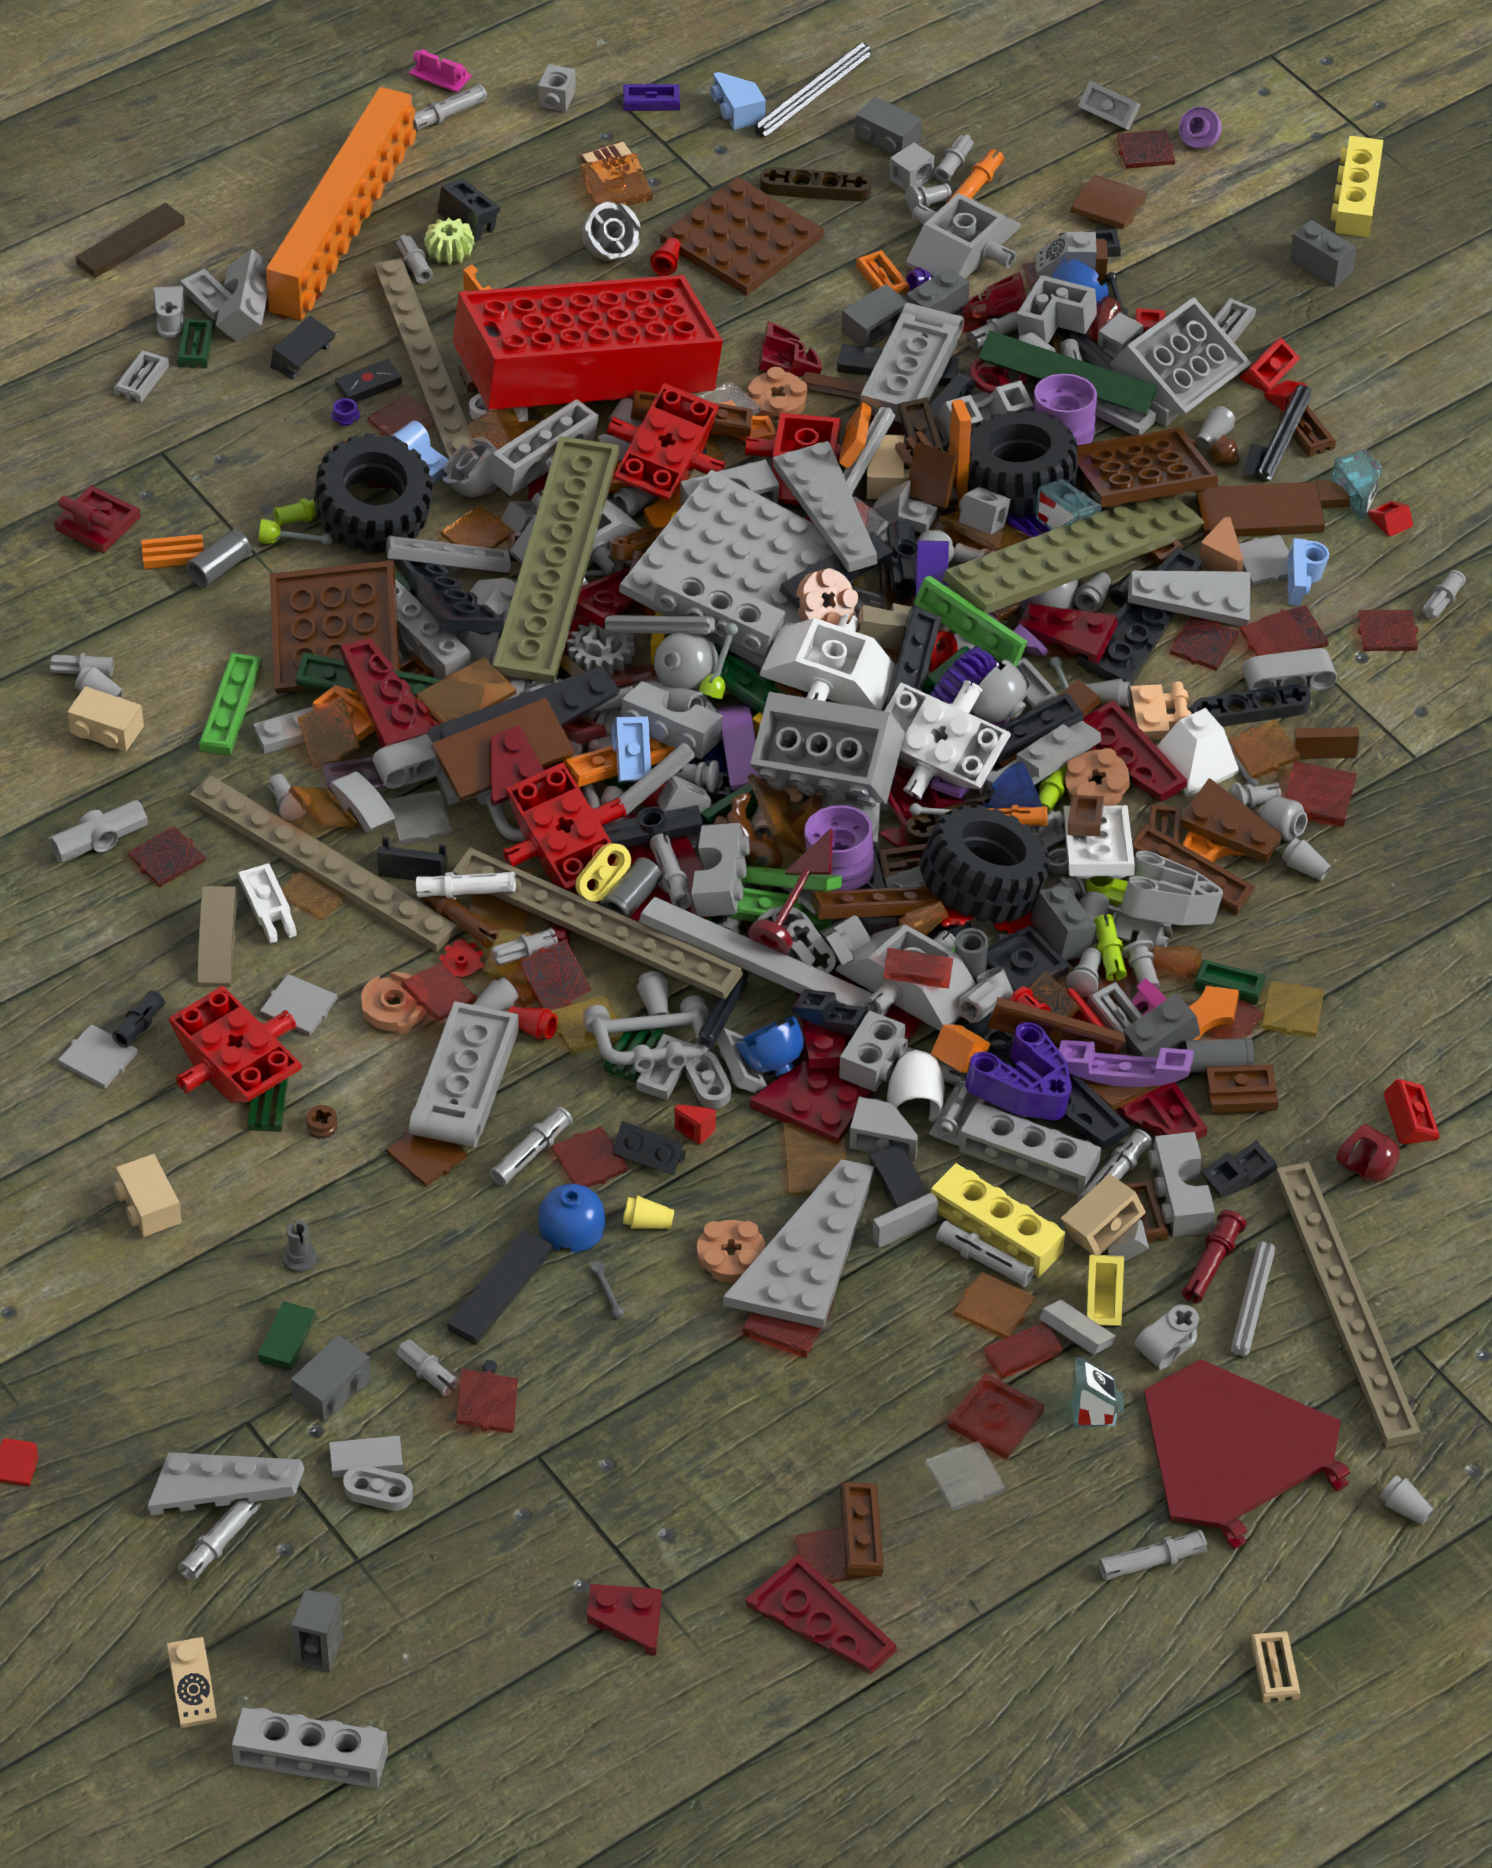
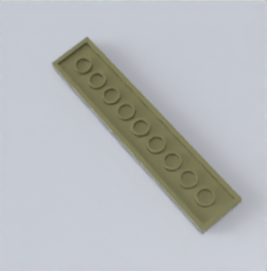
(1072, 552)
(556, 560)

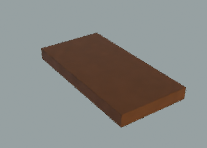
(1263, 508)
(467, 754)

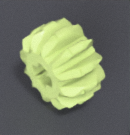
(449, 241)

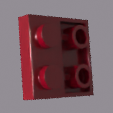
(96, 518)

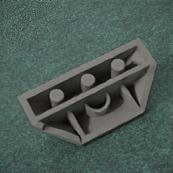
(498, 596)

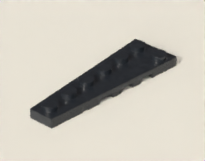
(447, 601)
(1138, 630)
(567, 698)
(1085, 1109)

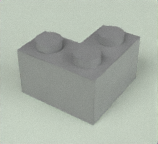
(1055, 305)

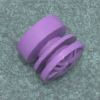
(1070, 401)
(851, 843)

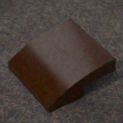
(1108, 202)

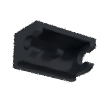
(470, 205)
(300, 346)
(410, 863)

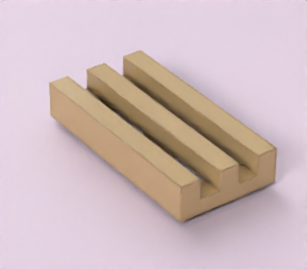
(1279, 1691)

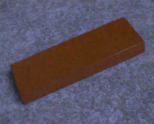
(861, 1529)

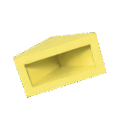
(1105, 1289)

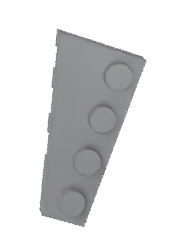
(1202, 594)
(222, 1479)

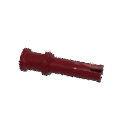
(1218, 1245)

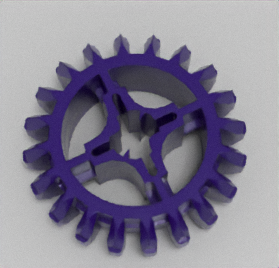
(971, 666)

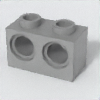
(873, 1051)

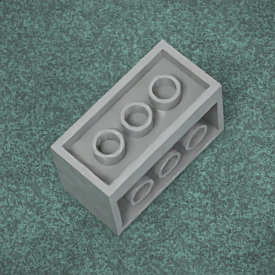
(827, 749)

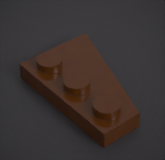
(1229, 823)

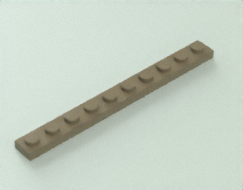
(423, 355)
(324, 863)
(608, 927)
(1348, 1305)

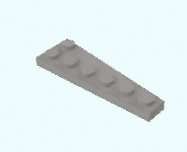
(826, 498)

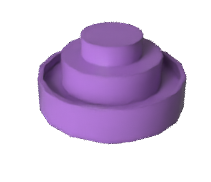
(1200, 127)

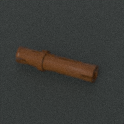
(462, 917)

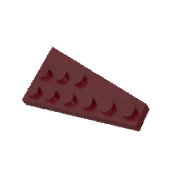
(818, 1096)

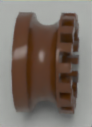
(318, 1129)

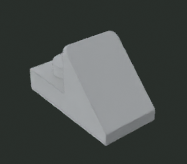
(897, 505)
(845, 938)

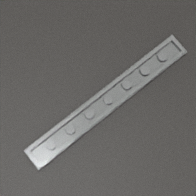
(747, 953)

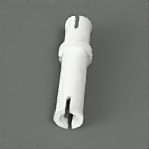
(465, 884)

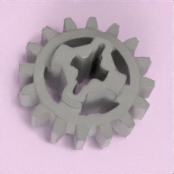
(596, 648)

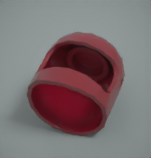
(1373, 1157)

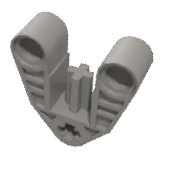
(1169, 892)

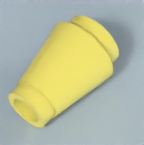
(646, 1214)

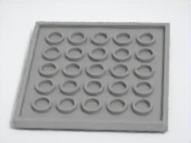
(736, 541)

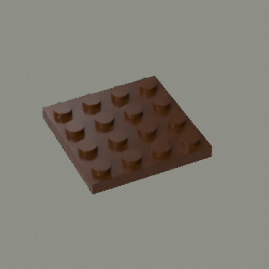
(743, 235)
(1143, 468)
(329, 608)

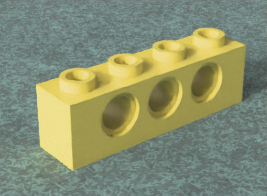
(1358, 186)
(998, 1219)

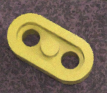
(604, 874)

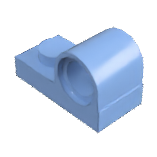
(418, 438)
(1305, 566)
(632, 747)

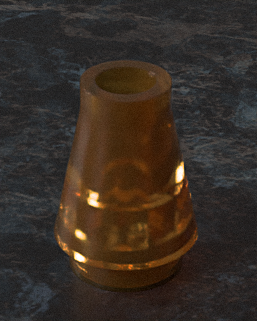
(924, 918)
(1178, 959)

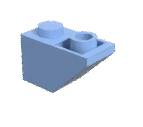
(738, 99)

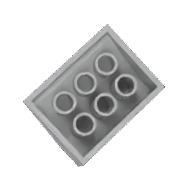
(1183, 357)

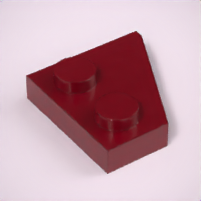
(510, 762)
(1164, 1112)
(627, 1613)

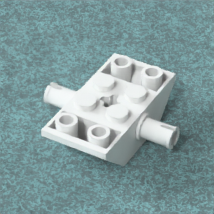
(831, 663)
(969, 744)

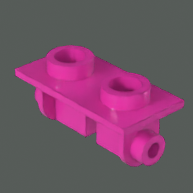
(444, 74)

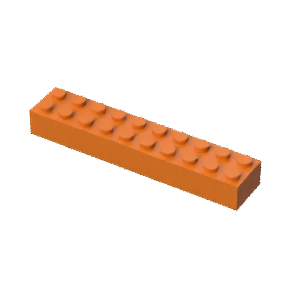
(340, 204)

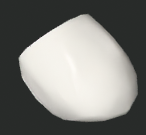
(917, 1077)

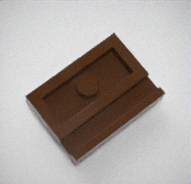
(1242, 1088)

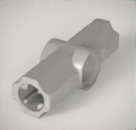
(98, 831)

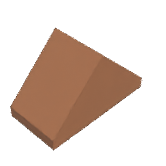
(1221, 548)

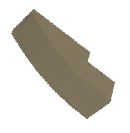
(886, 625)
(216, 936)

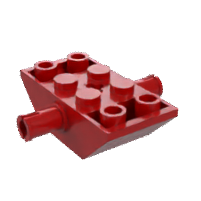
(792, 434)
(667, 443)
(558, 825)
(232, 1047)

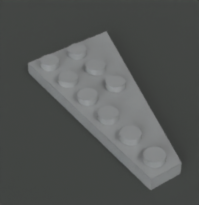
(805, 1260)

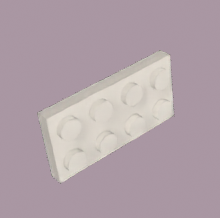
(1102, 855)

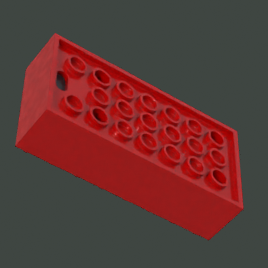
(585, 341)

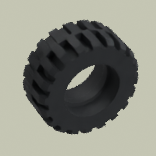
(1018, 455)
(378, 461)
(984, 864)

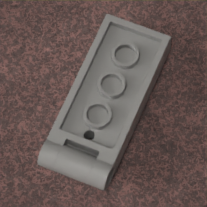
(912, 358)
(464, 1074)

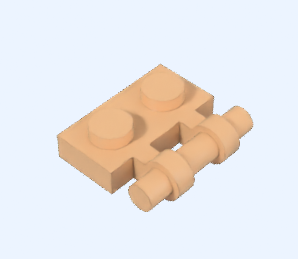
(1150, 708)

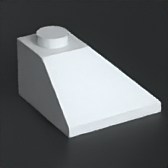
(1199, 751)

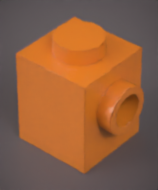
(957, 1045)

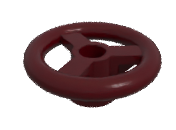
(994, 376)

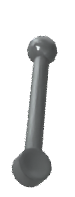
(1254, 782)
(598, 1269)

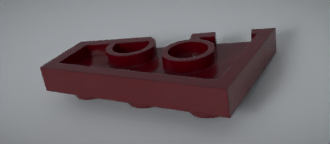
(603, 598)
(1073, 629)

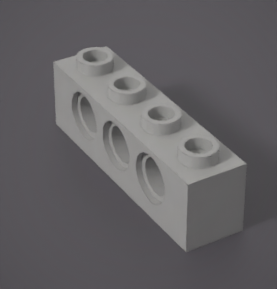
(533, 451)
(697, 594)
(423, 637)
(1029, 1149)
(323, 1761)

